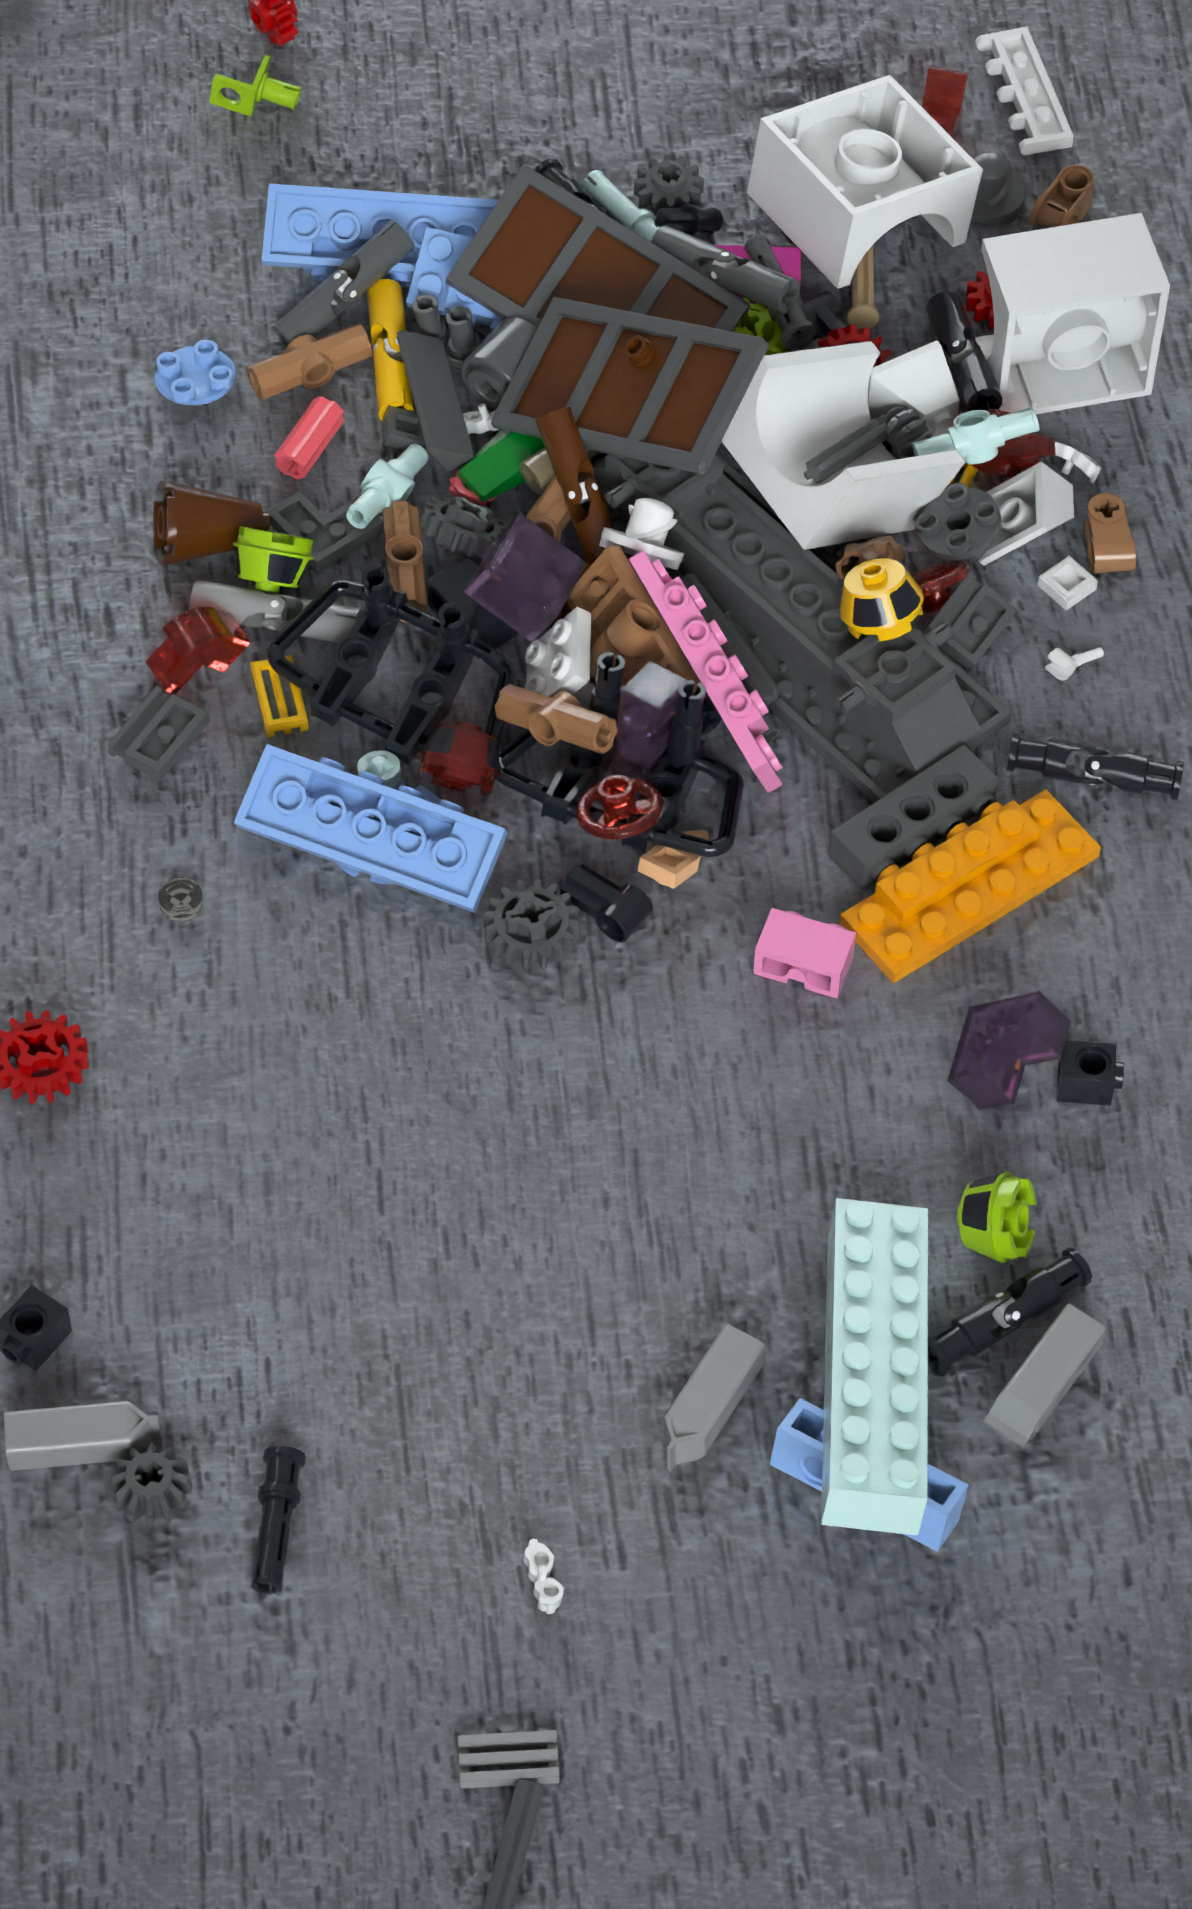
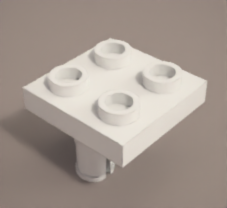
(562, 659)

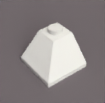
(918, 382)
(1029, 508)

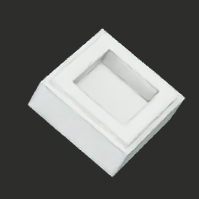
(1067, 583)

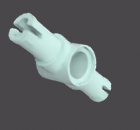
(979, 434)
(386, 484)

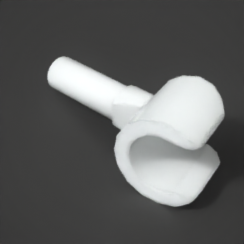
(1064, 665)

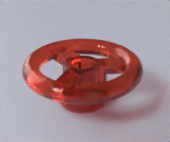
(936, 583)
(618, 802)

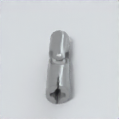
(259, 609)

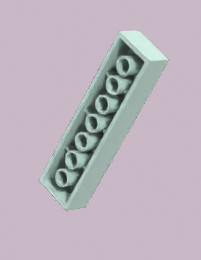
(876, 1368)

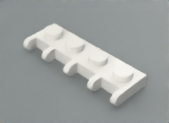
(1029, 90)

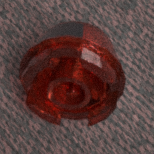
(461, 758)

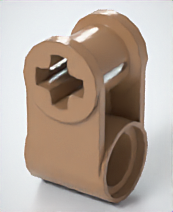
(1065, 199)
(1108, 535)

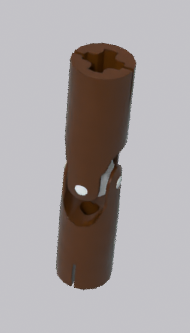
(575, 478)

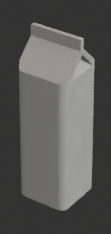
(1046, 1375)
(711, 1395)
(77, 1434)

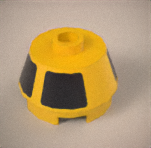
(880, 599)

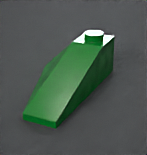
(497, 464)

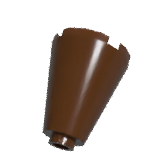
(200, 522)

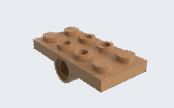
(626, 619)

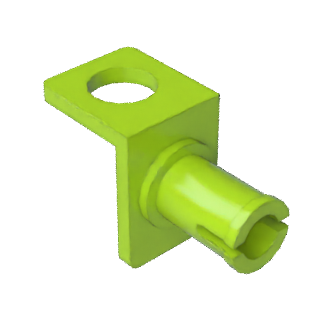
(262, 88)

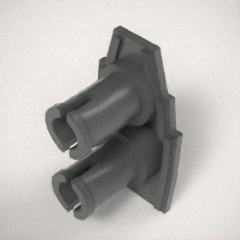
(455, 331)

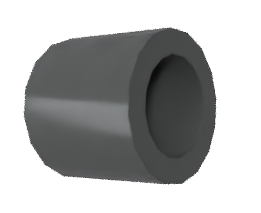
(496, 359)

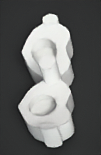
(479, 421)
(1078, 458)
(546, 1589)

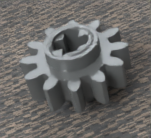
(668, 184)

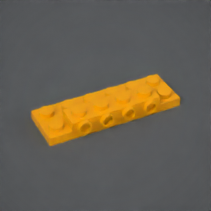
(967, 882)

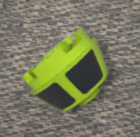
(272, 558)
(996, 1216)

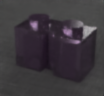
(647, 715)

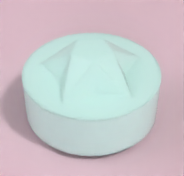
(382, 764)

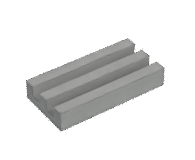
(508, 1741)

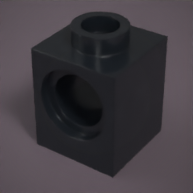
(1083, 1088)
(39, 1311)

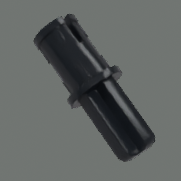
(690, 219)

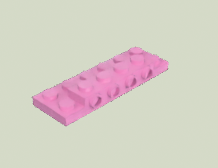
(716, 671)

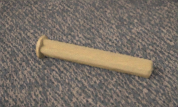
(863, 312)

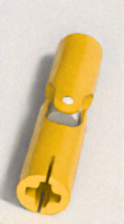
(387, 319)

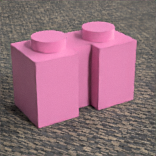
(804, 952)

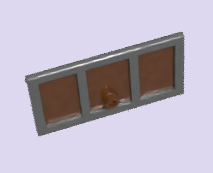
(555, 245)
(633, 382)

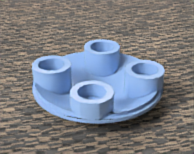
(195, 374)

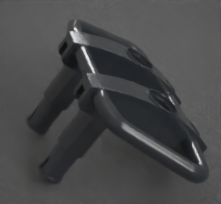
(370, 639)
(672, 776)

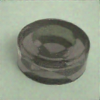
(180, 899)

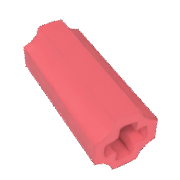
(309, 437)

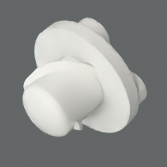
(646, 532)

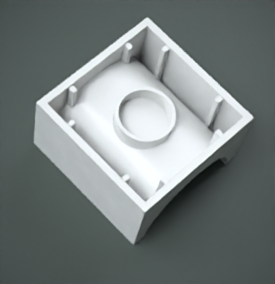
(857, 167)
(1075, 314)
(801, 408)

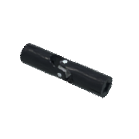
(963, 352)

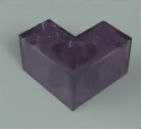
(1000, 1042)

